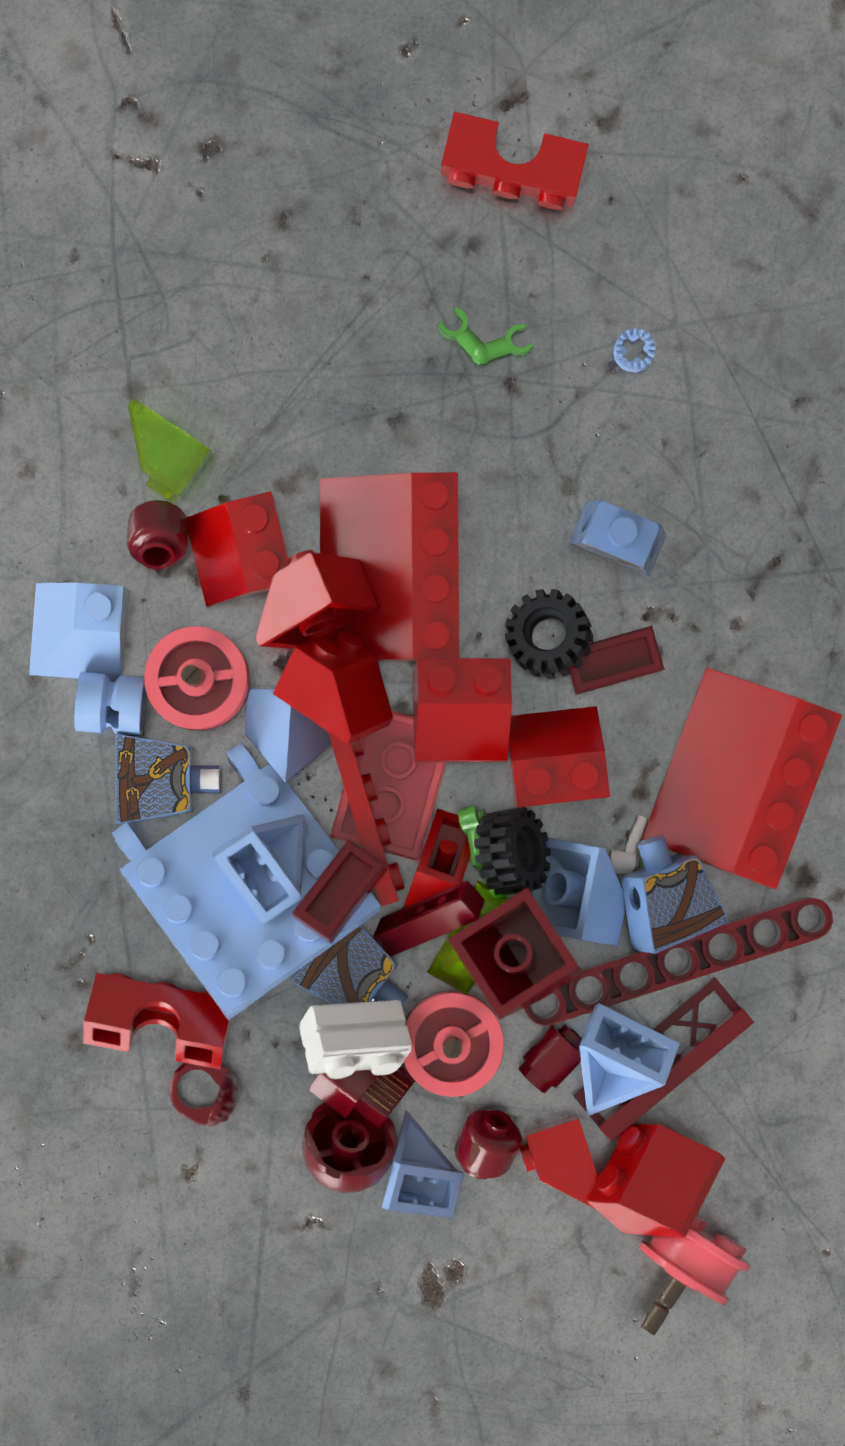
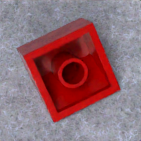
(237, 548)
(313, 599)
(336, 686)
(461, 709)
(557, 757)
(655, 1181)

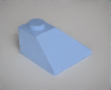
(78, 629)
(582, 893)

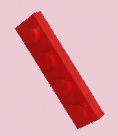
(372, 832)

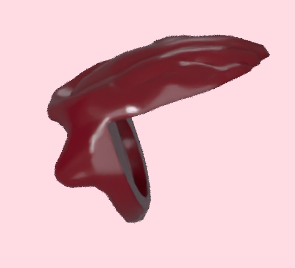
(224, 1102)

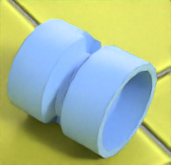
(110, 704)

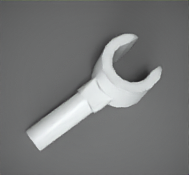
(625, 861)

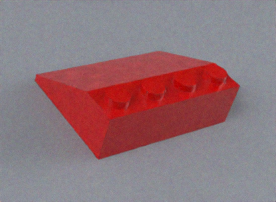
(409, 551)
(742, 777)

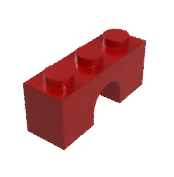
(549, 176)
(125, 1005)

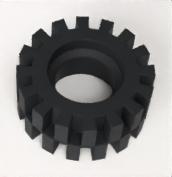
(534, 611)
(512, 851)

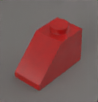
(442, 859)
(561, 1157)

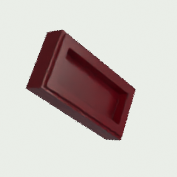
(617, 660)
(339, 891)

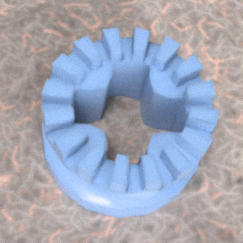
(648, 350)

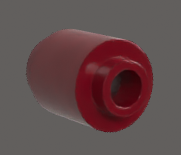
(552, 1057)

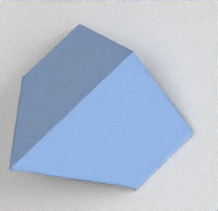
(282, 733)
(266, 865)
(622, 1059)
(421, 1175)

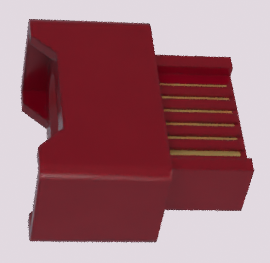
(366, 1093)

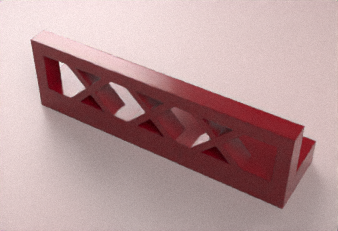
(685, 1063)

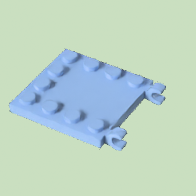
(205, 912)

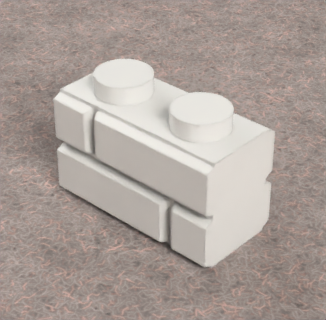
(355, 1038)

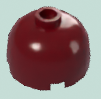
(347, 1151)

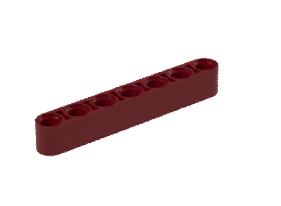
(700, 959)

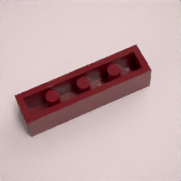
(429, 918)

